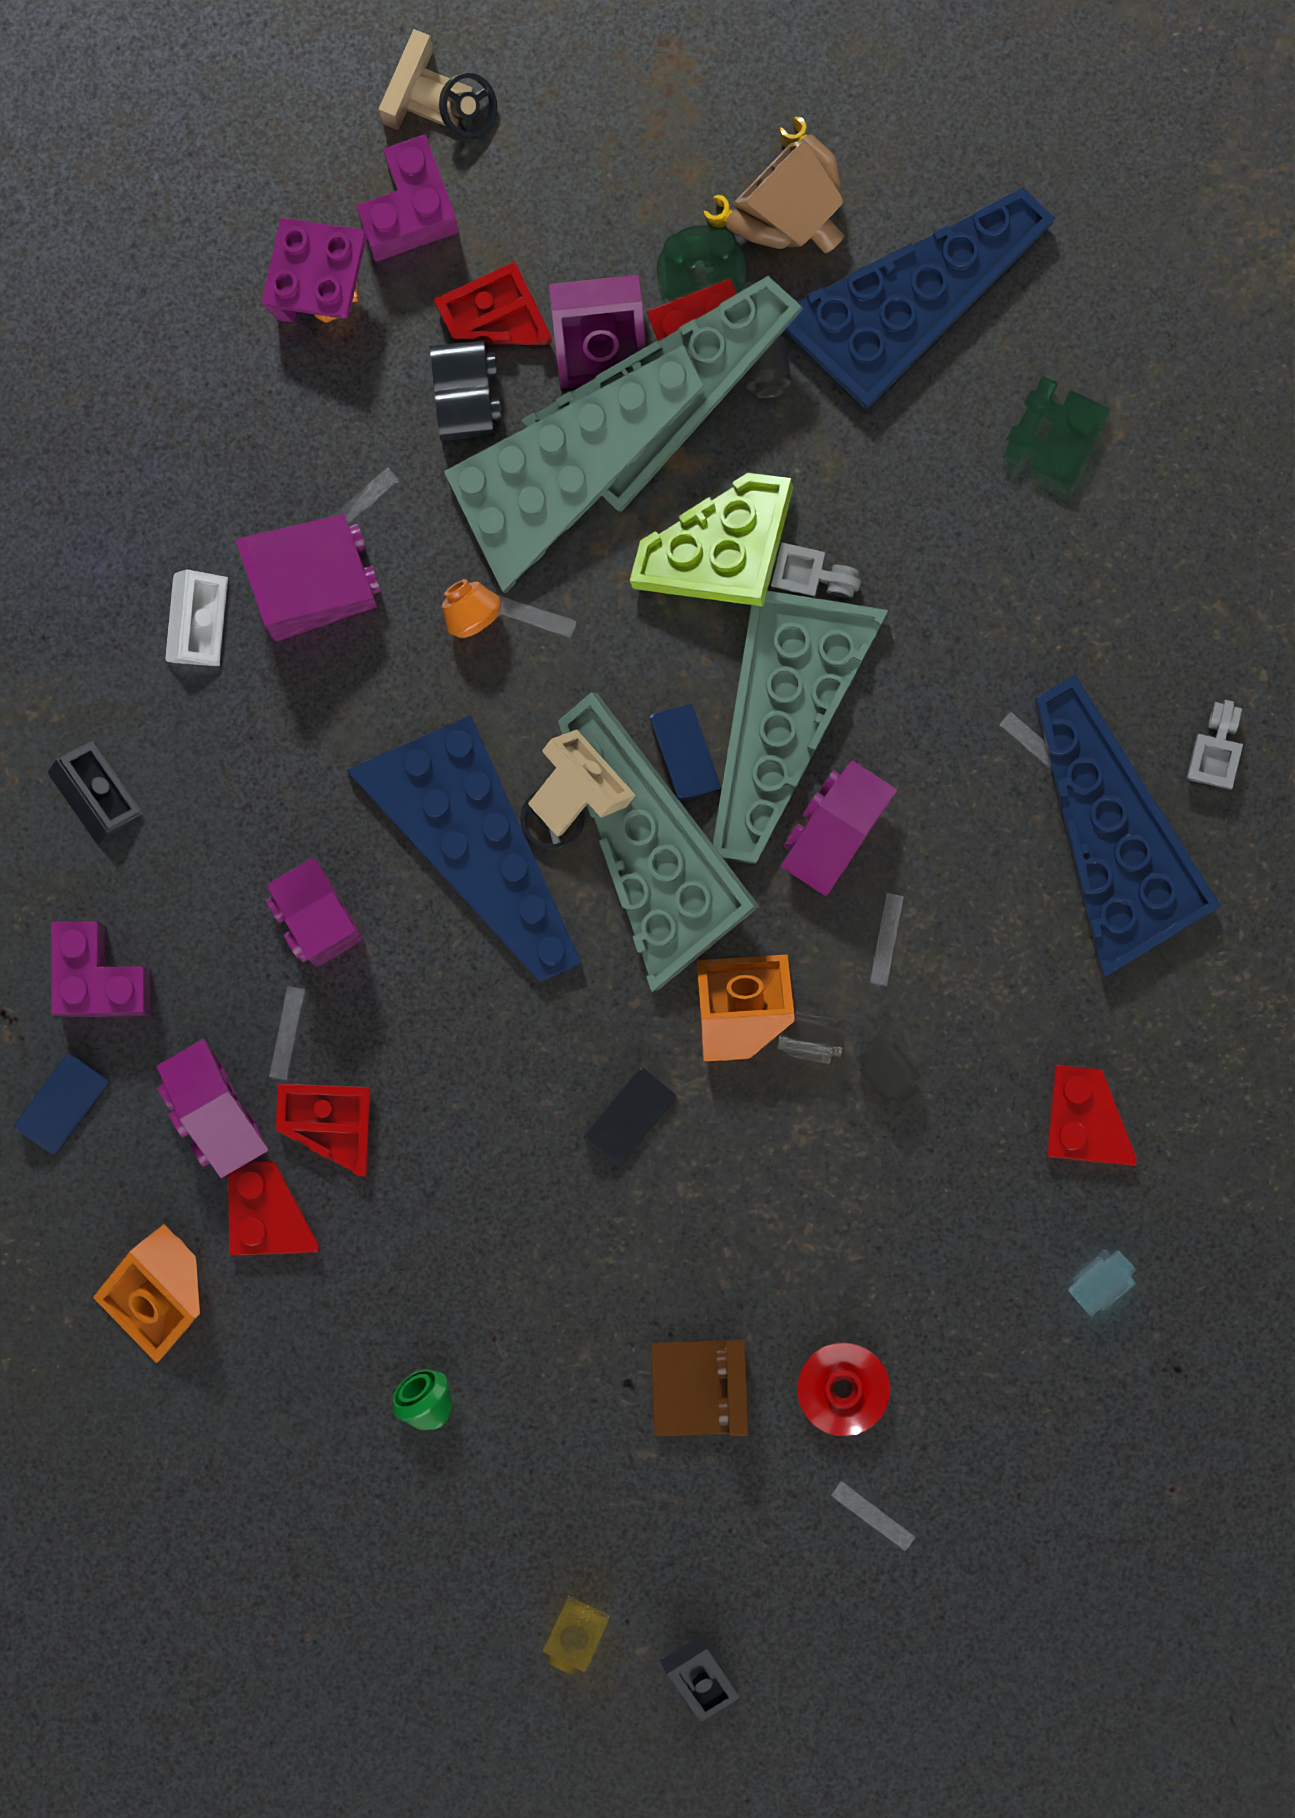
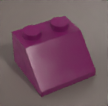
(595, 326)

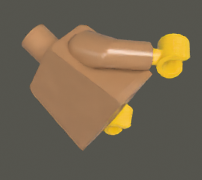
(789, 197)

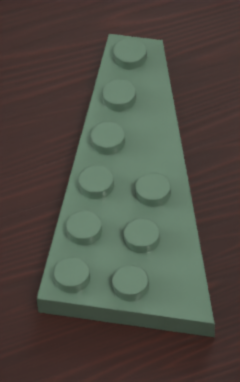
(722, 349)
(553, 471)
(789, 687)
(659, 858)

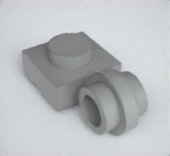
(801, 571)
(1214, 758)

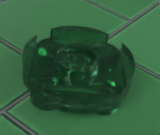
(694, 245)

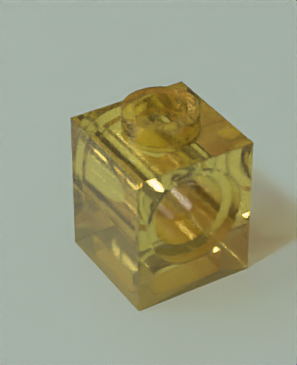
(575, 1614)

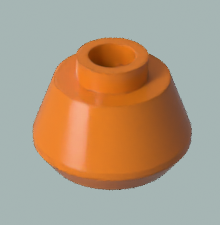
(469, 608)

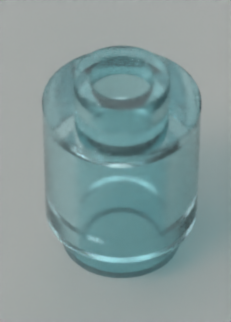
(1102, 1282)

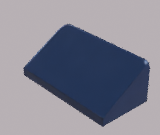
(685, 752)
(61, 1103)

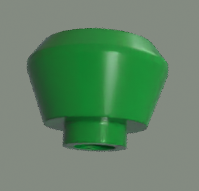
(423, 1400)

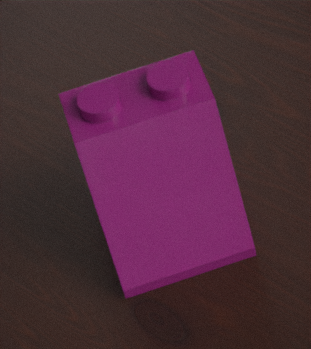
(308, 575)

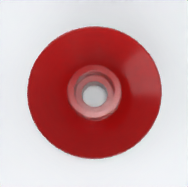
(868, 1394)

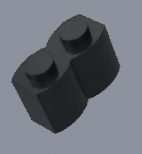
(463, 390)

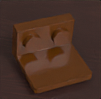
(699, 1388)

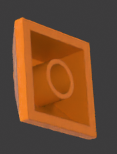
(743, 1004)
(154, 1292)

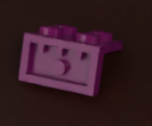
(313, 269)

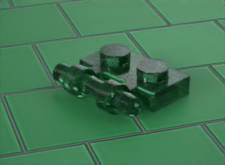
(1068, 440)

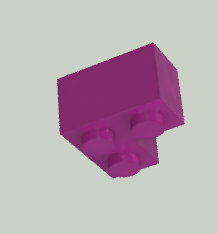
(417, 209)
(836, 826)
(313, 913)
(83, 982)
(209, 1109)

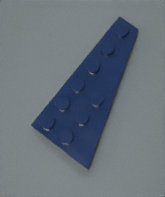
(899, 305)
(461, 820)
(1124, 851)

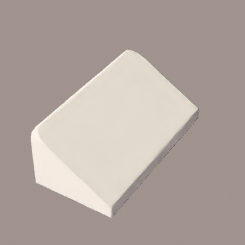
(196, 618)

